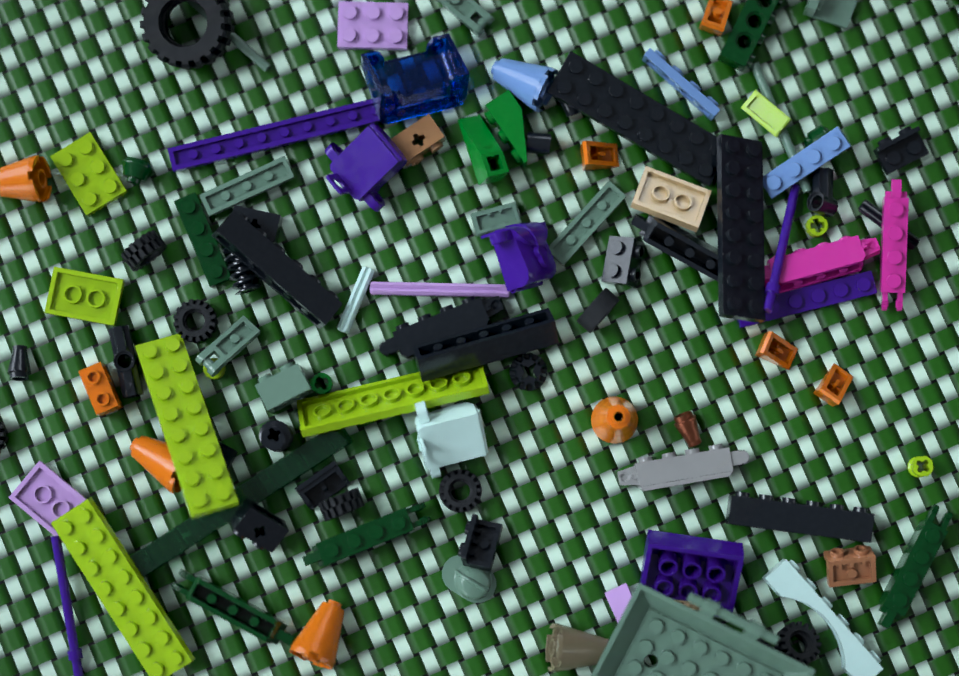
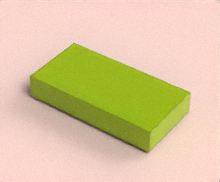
(766, 113)

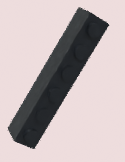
(277, 269)
(485, 344)
(800, 518)

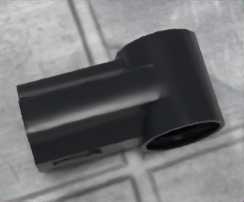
(821, 199)

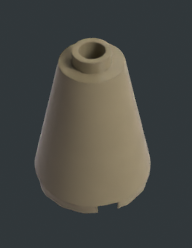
(572, 648)

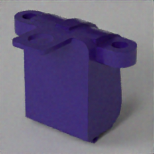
(365, 165)
(523, 255)

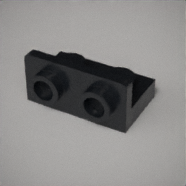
(901, 150)

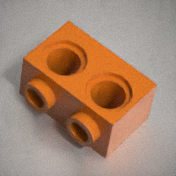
(100, 389)

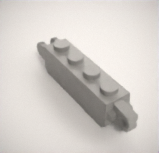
(682, 469)

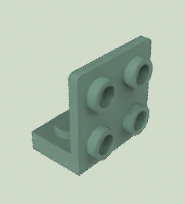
(831, 11)

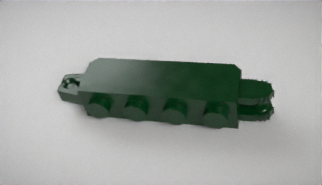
(365, 536)
(912, 567)
(234, 609)

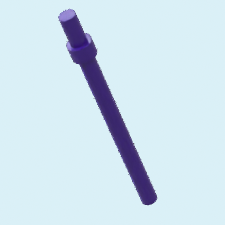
(772, 287)
(74, 653)

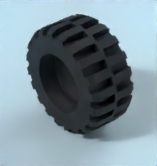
(192, 56)

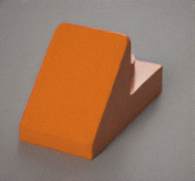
(715, 16)

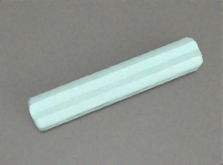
(355, 299)

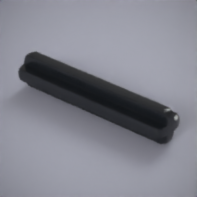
(875, 215)

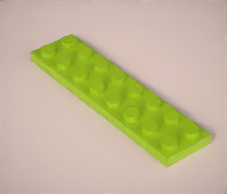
(386, 399)
(186, 426)
(122, 590)

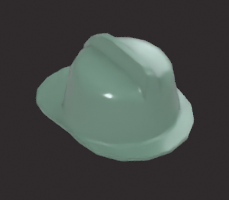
(468, 582)

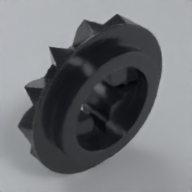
(517, 372)

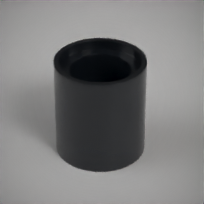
(538, 143)

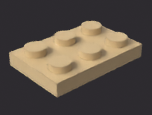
(671, 199)

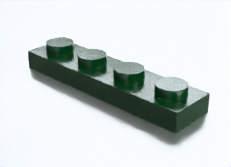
(204, 244)

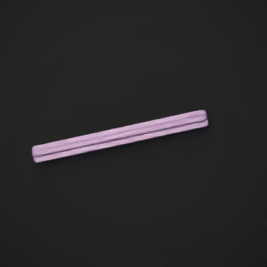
(439, 289)

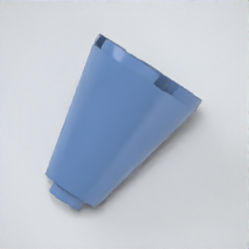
(525, 81)

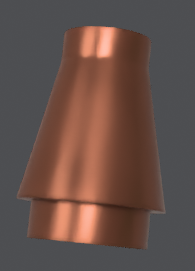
(688, 428)

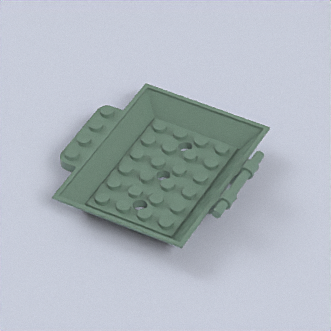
(690, 641)

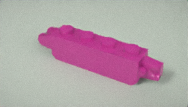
(894, 244)
(823, 262)

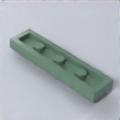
(247, 186)
(586, 222)

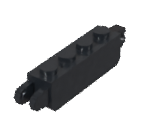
(678, 244)
(450, 321)

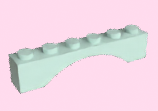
(854, 656)

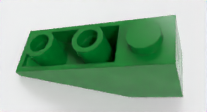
(508, 118)
(483, 150)

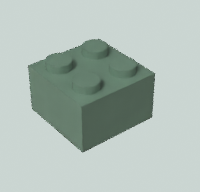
(284, 387)

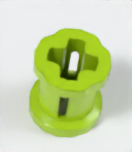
(927, 466)

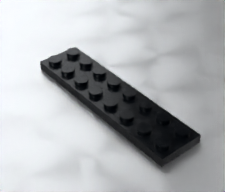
(636, 118)
(740, 229)

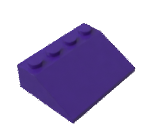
(693, 564)

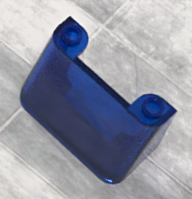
(416, 82)

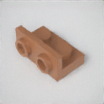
(850, 566)

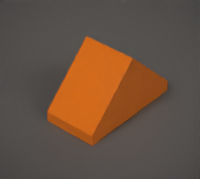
(599, 155)
(776, 350)
(833, 385)

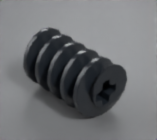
(243, 275)
(266, 435)

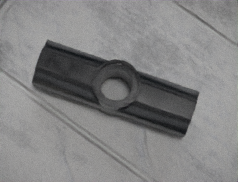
(123, 346)

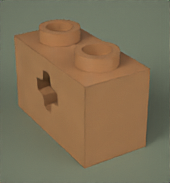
(422, 129)

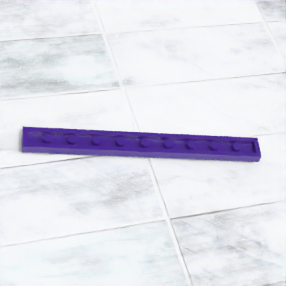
(272, 135)

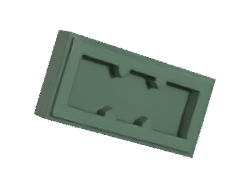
(495, 218)

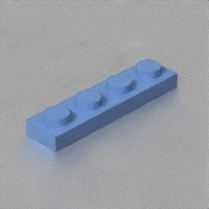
(687, 89)
(805, 162)

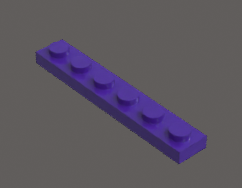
(819, 296)

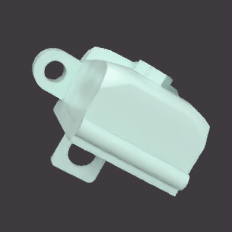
(449, 435)

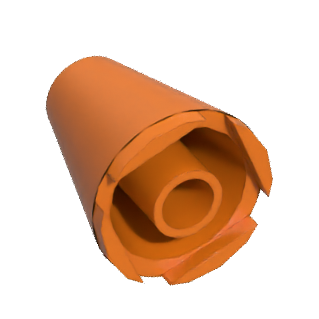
(26, 179)
(607, 427)
(156, 459)
(320, 636)

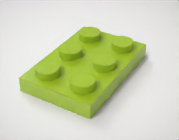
(88, 174)
(84, 296)

